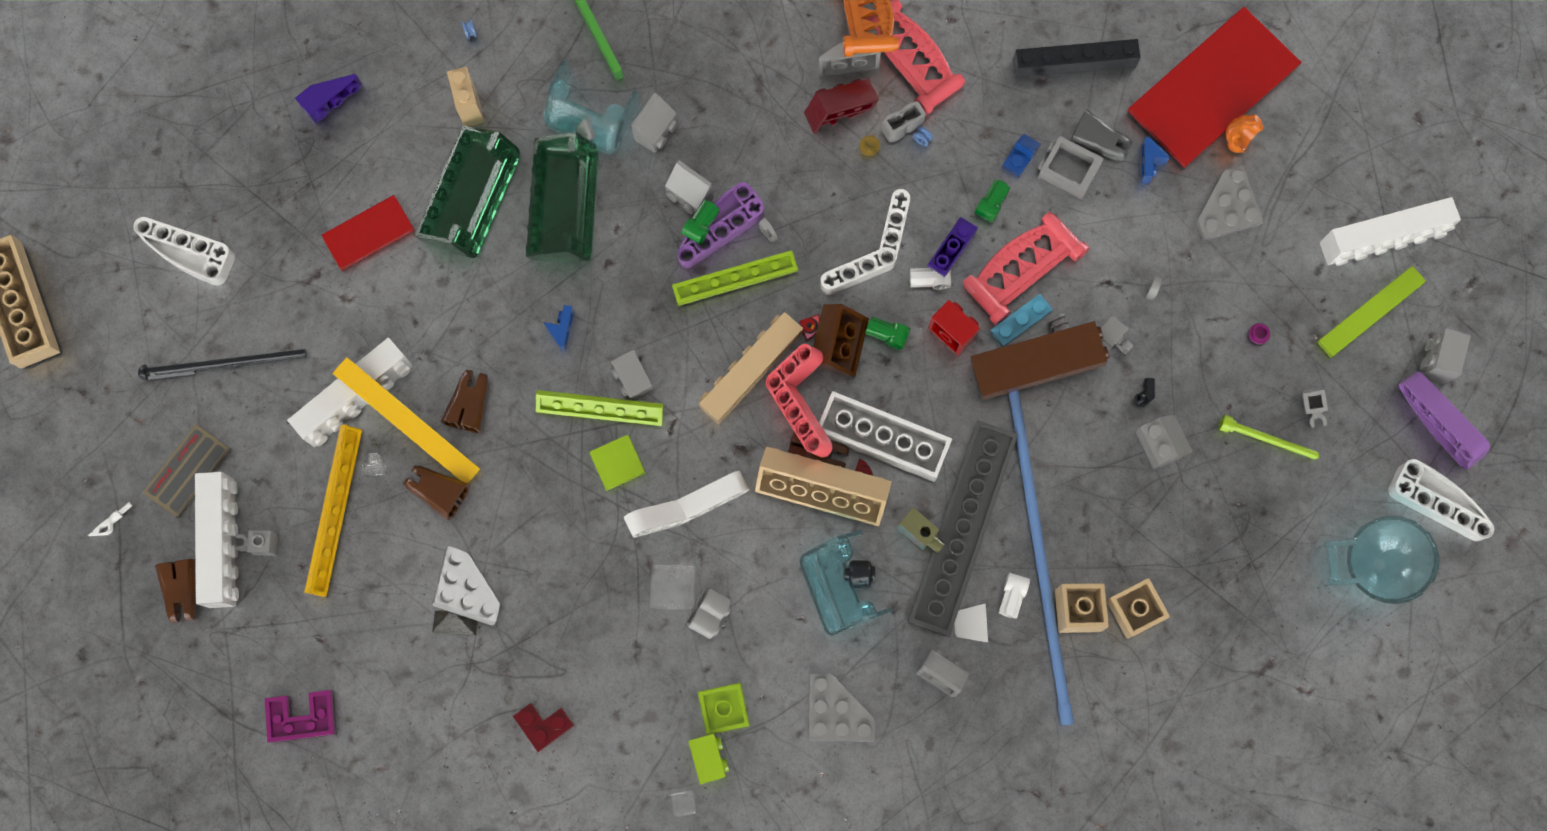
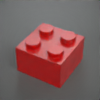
(954, 327)

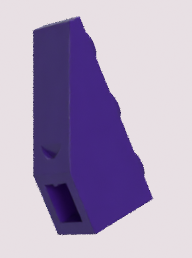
(324, 96)
(953, 247)

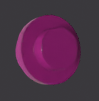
(1259, 333)

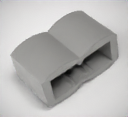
(908, 120)
(708, 612)

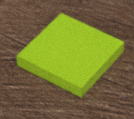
(617, 462)
(723, 708)

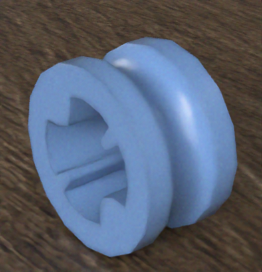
(469, 29)
(922, 136)

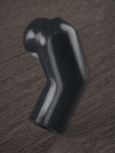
(1147, 394)

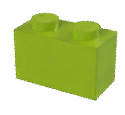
(707, 758)

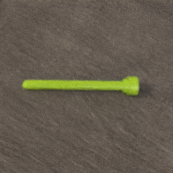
(1228, 424)

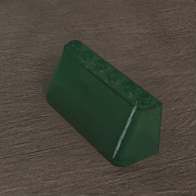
(469, 191)
(562, 198)

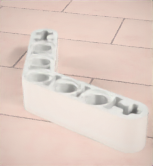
(874, 258)
(686, 508)

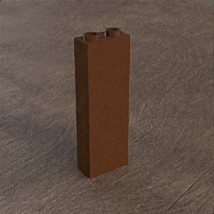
(1039, 360)

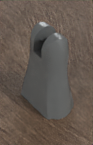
(1100, 137)

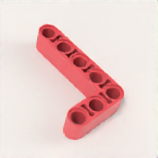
(782, 386)

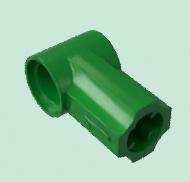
(991, 204)
(698, 226)
(893, 334)

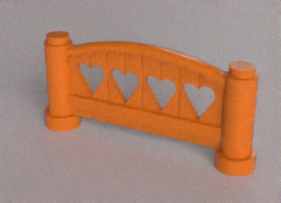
(859, 39)

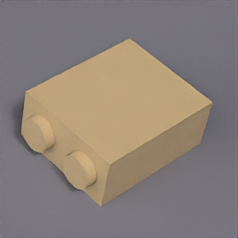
(465, 96)

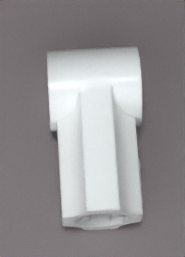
(929, 278)
(1015, 590)

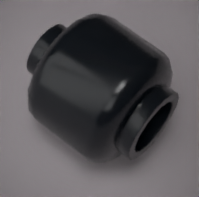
(860, 574)

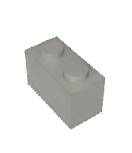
(632, 376)

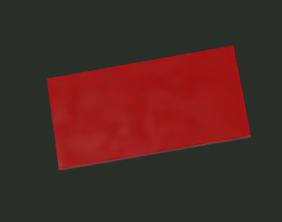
(1214, 86)

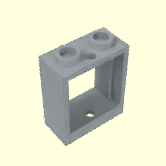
(1062, 182)

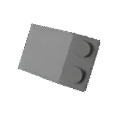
(835, 63)
(943, 673)

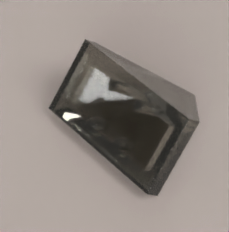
(452, 623)

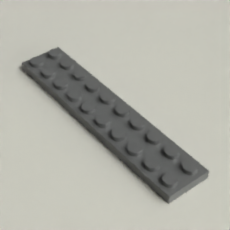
(963, 528)

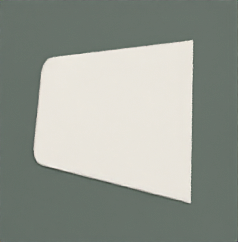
(972, 623)

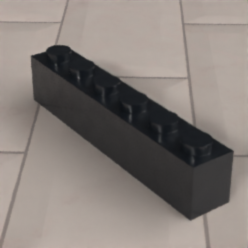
(1076, 58)

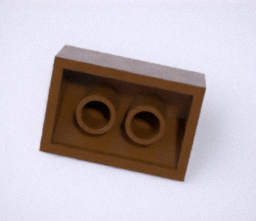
(840, 339)

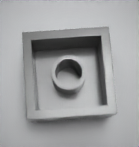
(1445, 356)

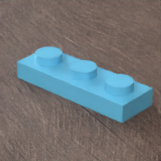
(1021, 320)

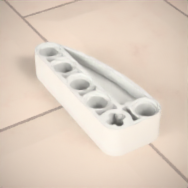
(187, 256)
(1439, 491)

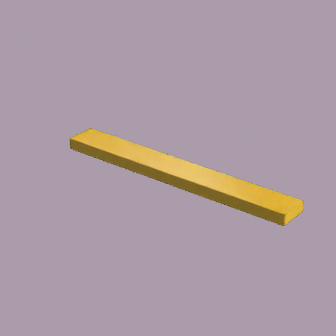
(405, 420)
(333, 511)

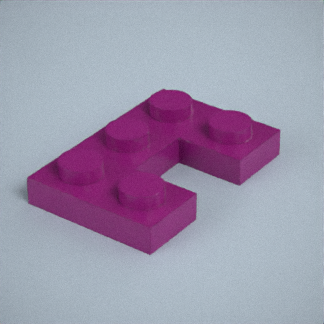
(285, 728)

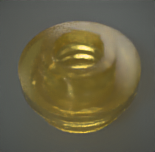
(869, 151)

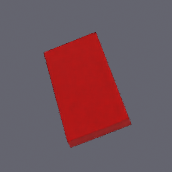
(367, 232)

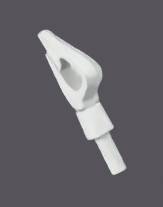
(113, 518)

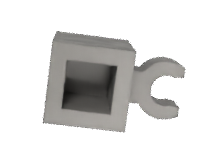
(1113, 335)
(1315, 403)
(259, 543)

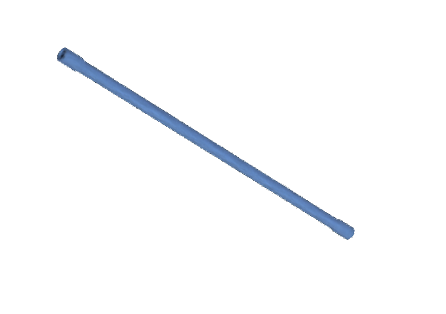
(1064, 705)

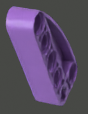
(731, 208)
(1444, 421)

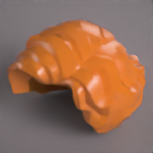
(1242, 131)

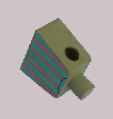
(916, 522)

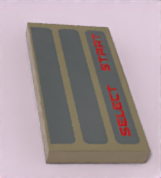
(175, 481)

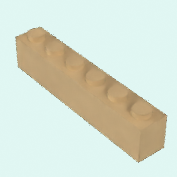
(750, 368)

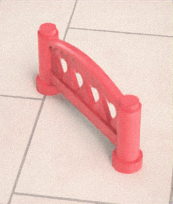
(930, 91)
(995, 299)

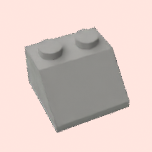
(654, 123)
(688, 188)
(1163, 441)

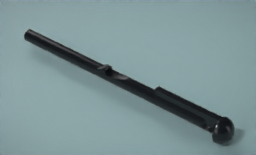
(190, 368)

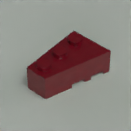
(840, 102)

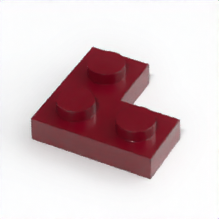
(540, 731)

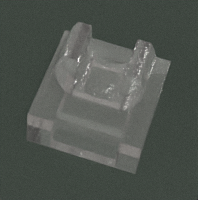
(374, 466)

